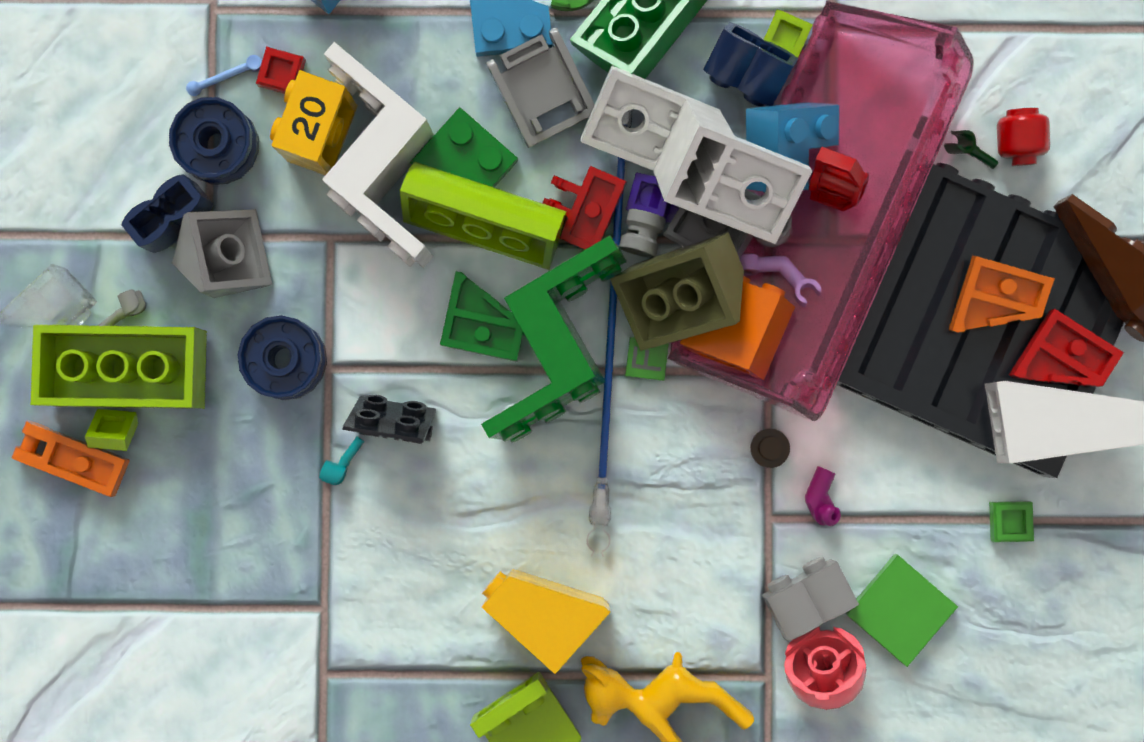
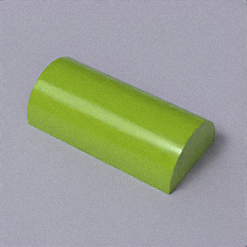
(481, 215)

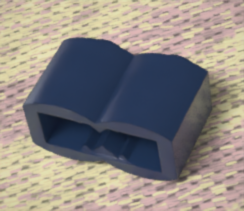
(750, 65)
(158, 221)

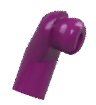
(818, 499)

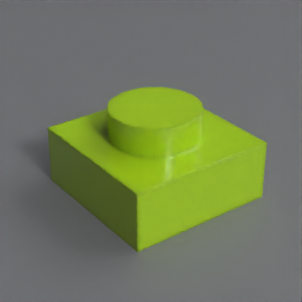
(788, 32)
(111, 429)

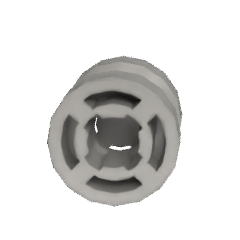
(642, 233)

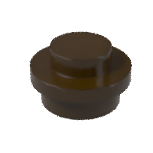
(770, 448)

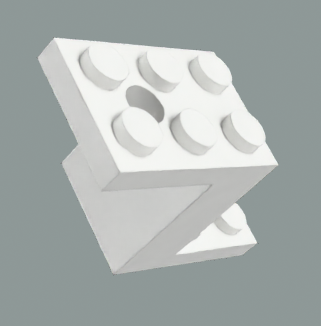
(695, 155)
(377, 156)

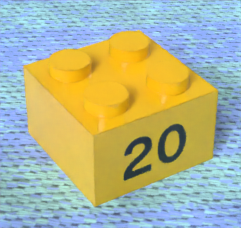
(313, 122)

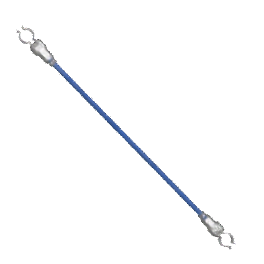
(600, 509)

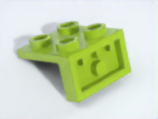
(526, 715)

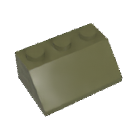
(682, 292)

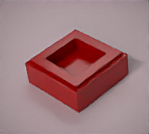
(279, 69)

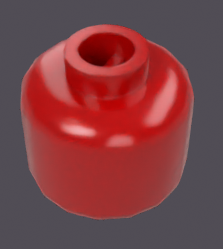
(1023, 136)

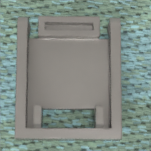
(538, 82)

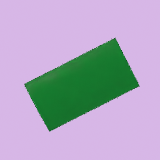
(633, 32)

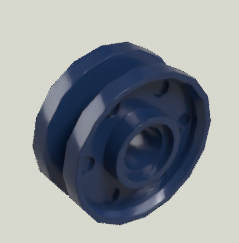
(191, 134)
(258, 355)

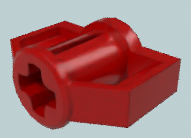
(837, 180)

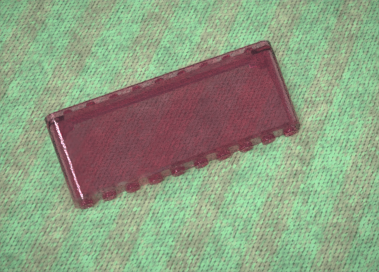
(896, 100)

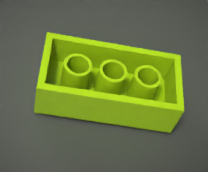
(118, 366)

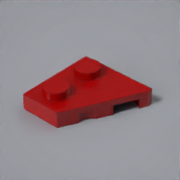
(1066, 354)

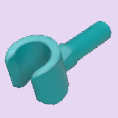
(336, 473)

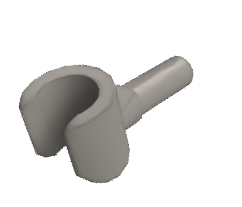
(131, 303)

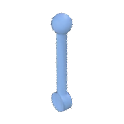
(252, 63)

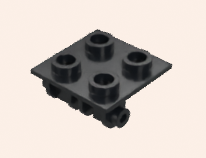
(379, 417)

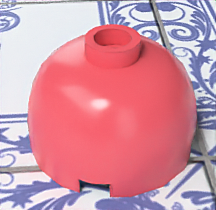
(825, 668)

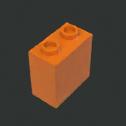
(753, 340)

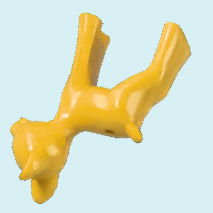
(609, 692)

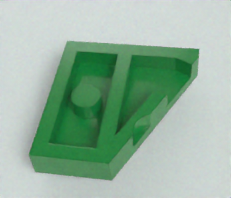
(467, 151)
(479, 322)

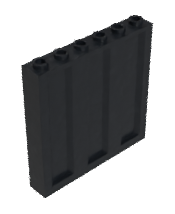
(905, 344)

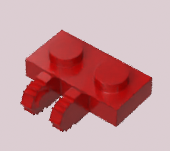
(592, 208)

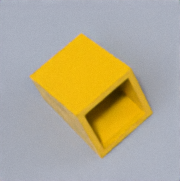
(544, 614)

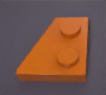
(999, 295)

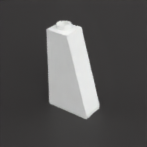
(1055, 422)

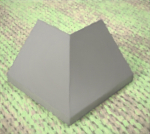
(222, 252)

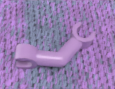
(754, 265)

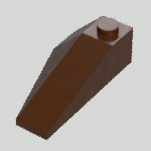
(1112, 260)

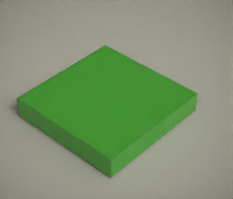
(901, 610)

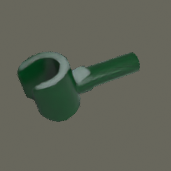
(967, 145)

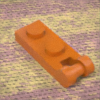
(71, 459)

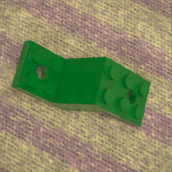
(556, 340)

